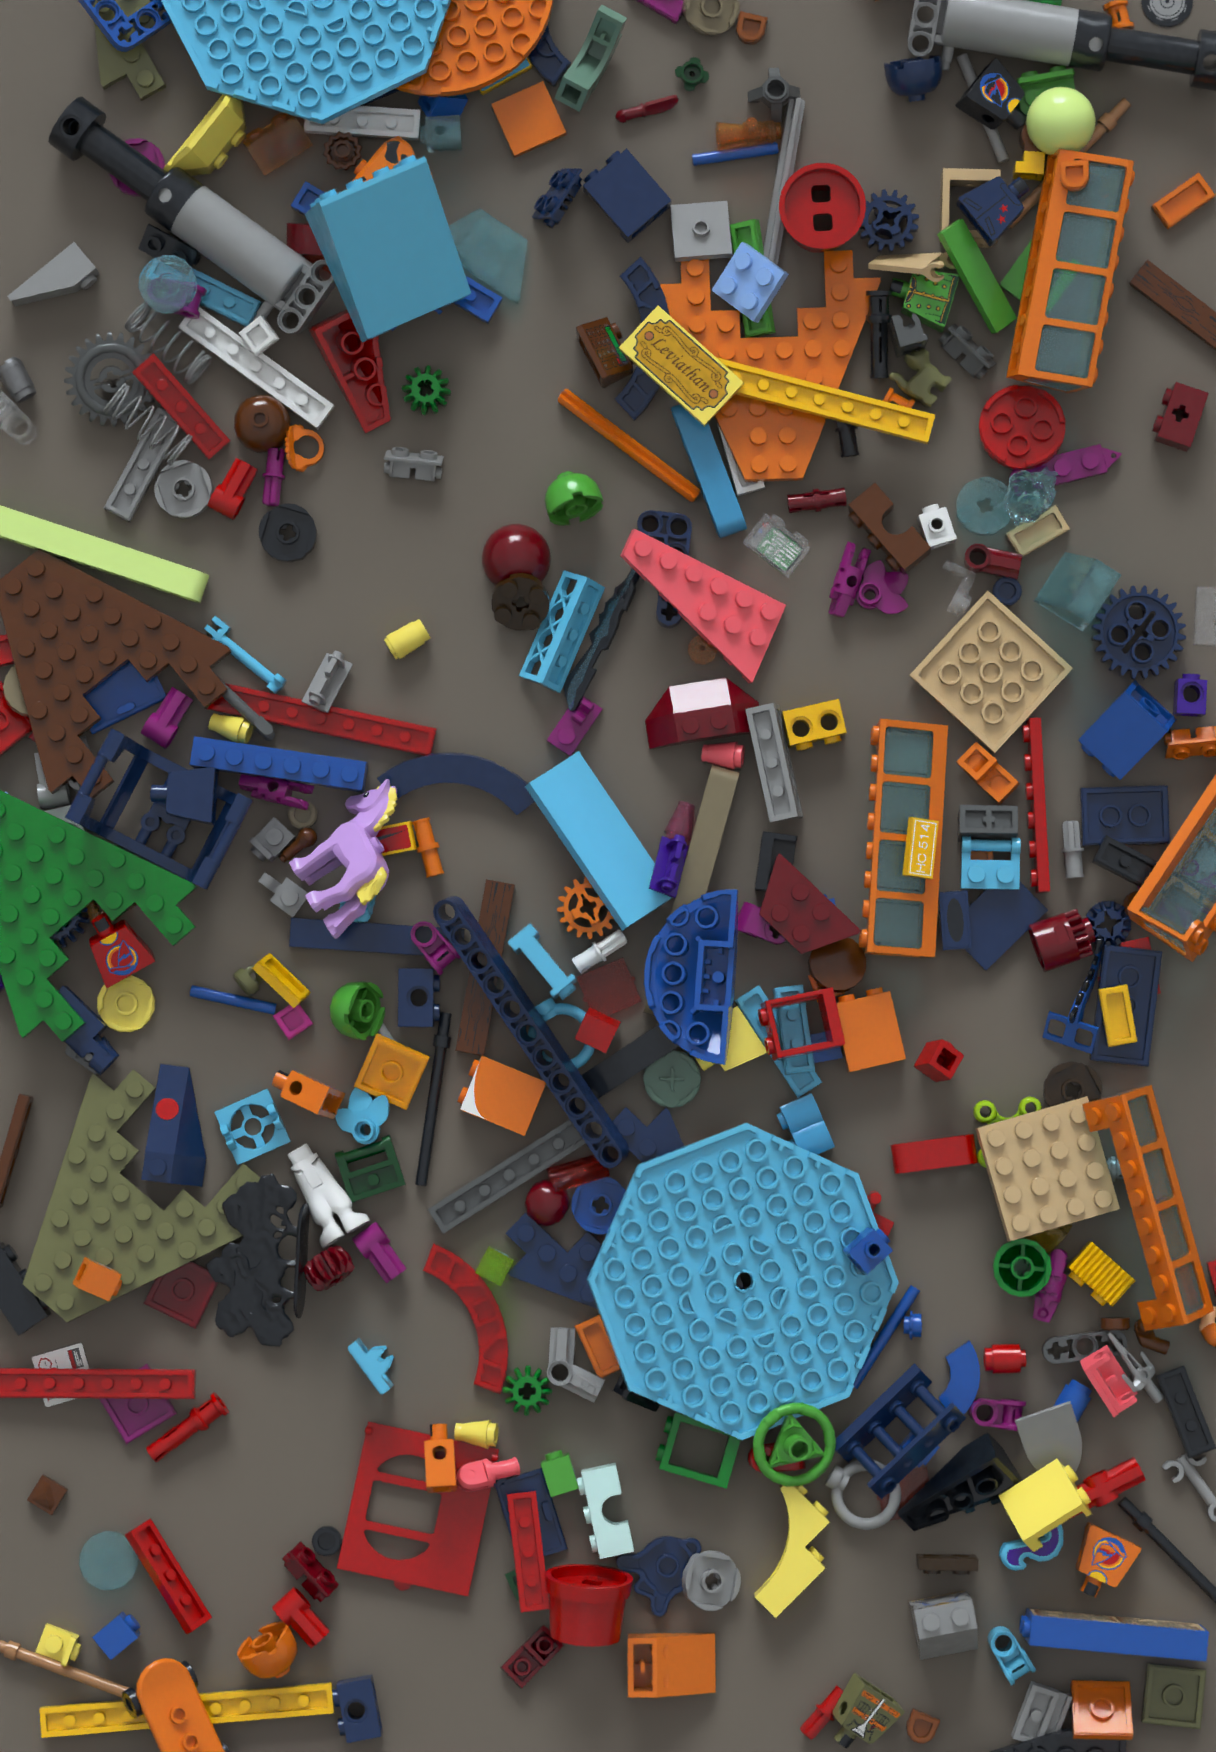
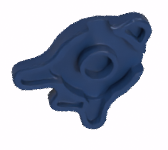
(660, 1569)

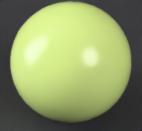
(1060, 120)

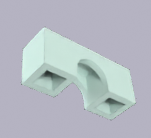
(609, 1537)

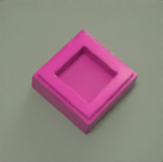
(292, 1020)

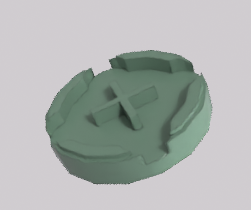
(672, 1079)

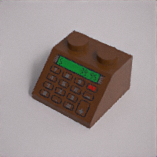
(601, 347)

